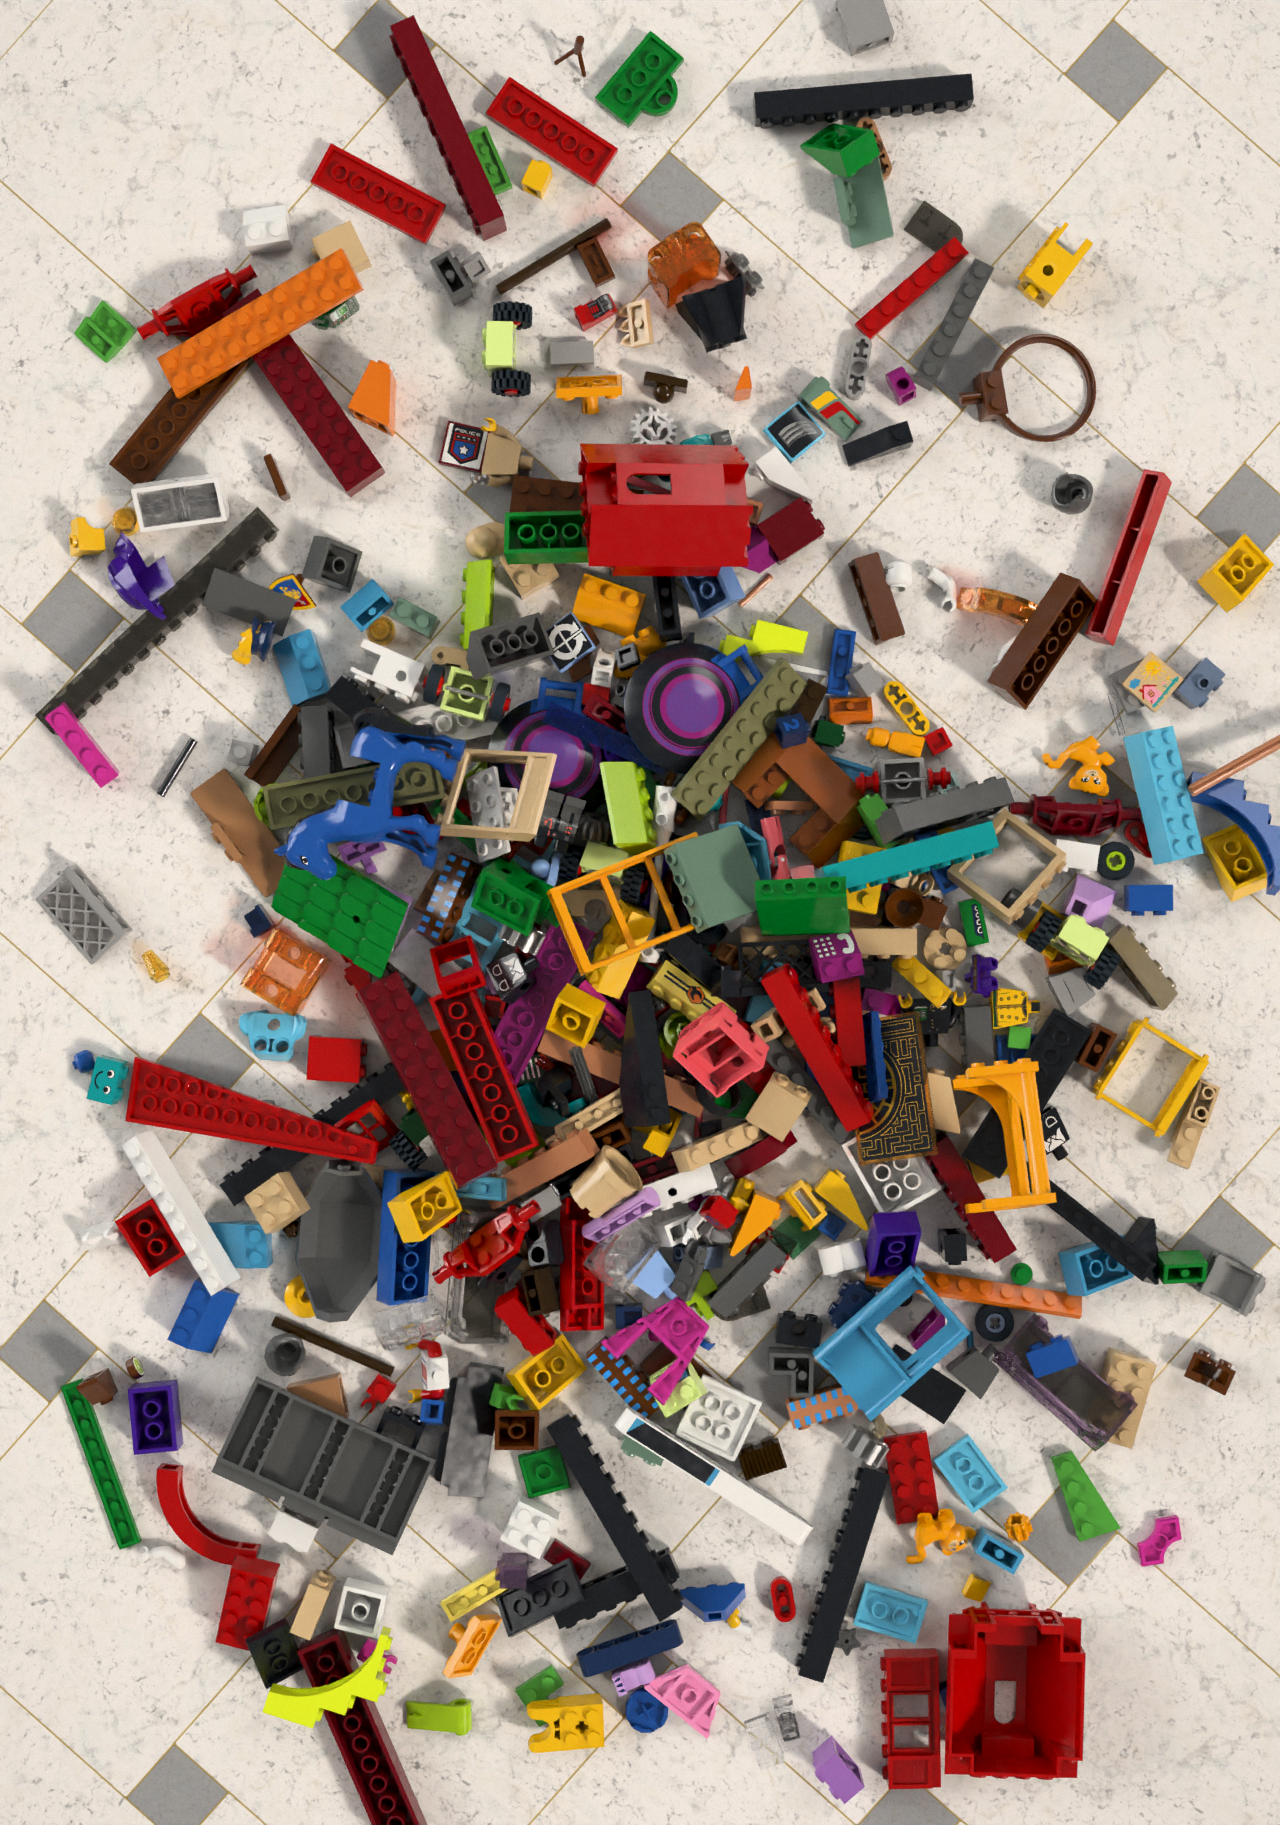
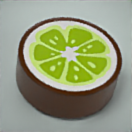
(134, 1368)

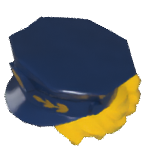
(255, 641)

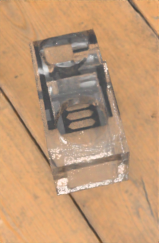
(786, 1717)

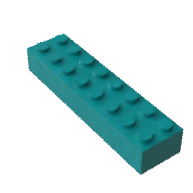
(914, 857)

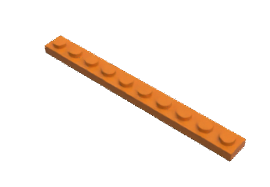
(994, 1293)

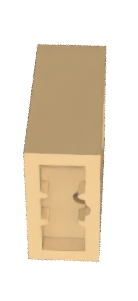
(313, 1604)

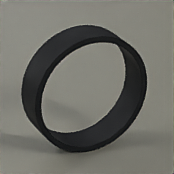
(711, 1106)

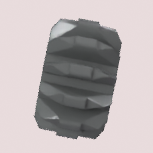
(594, 827)

